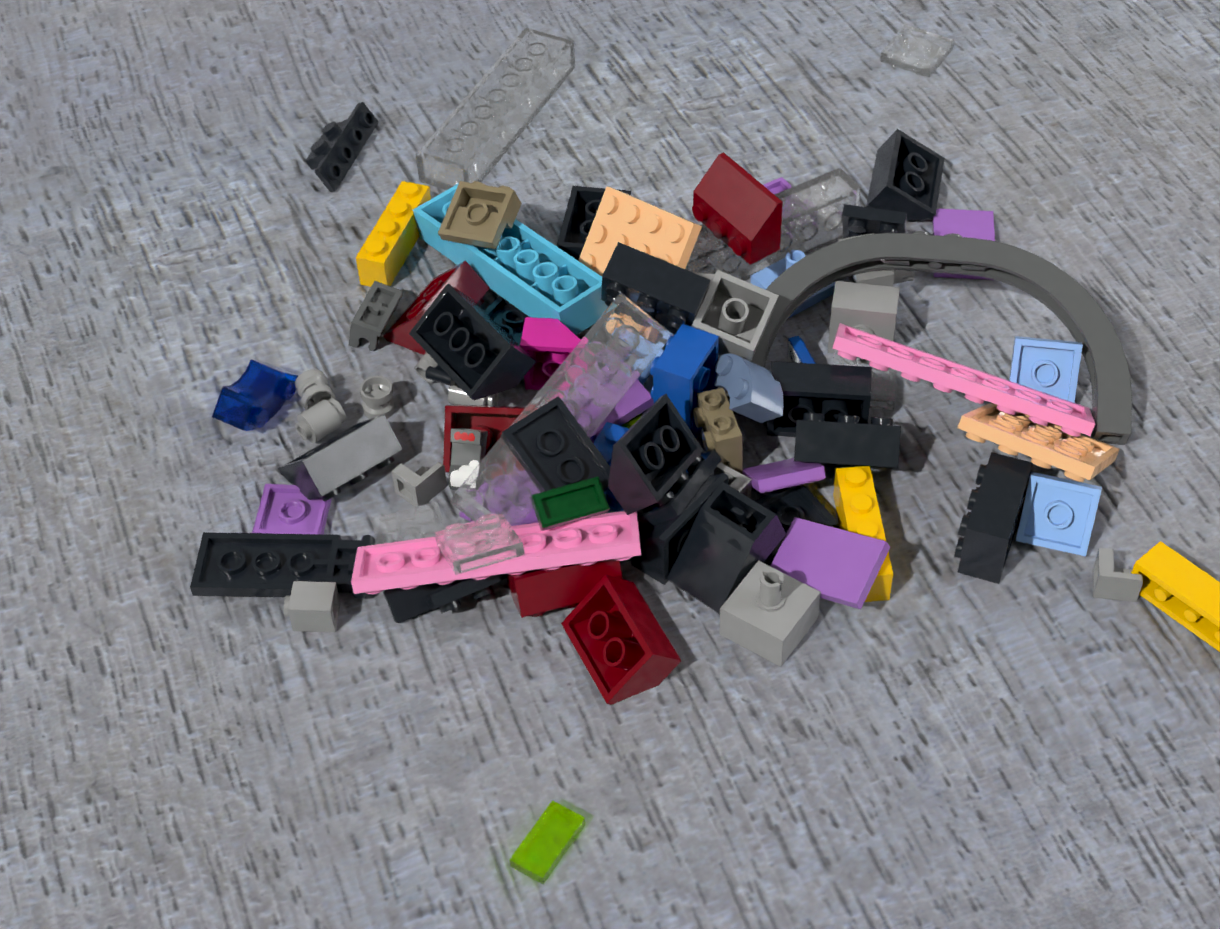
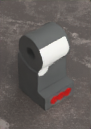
(467, 453)

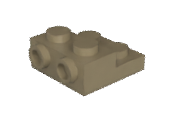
(479, 214)
(719, 427)

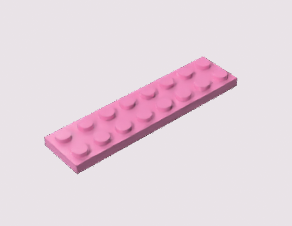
(954, 376)
(421, 562)

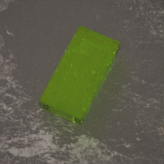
(547, 842)

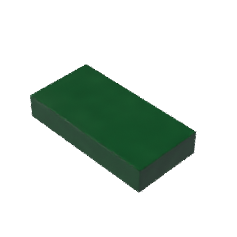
(569, 503)

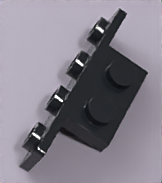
(340, 146)
(413, 602)

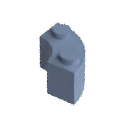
(750, 388)

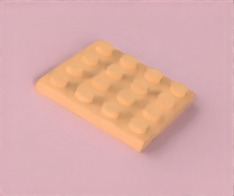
(639, 226)
(1047, 445)

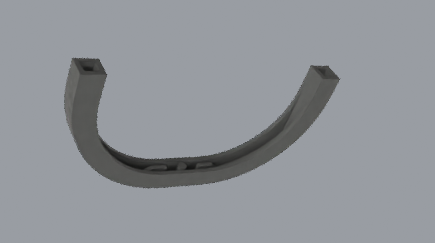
(982, 258)

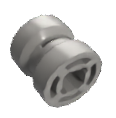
(313, 387)
(377, 397)

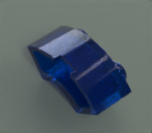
(255, 396)

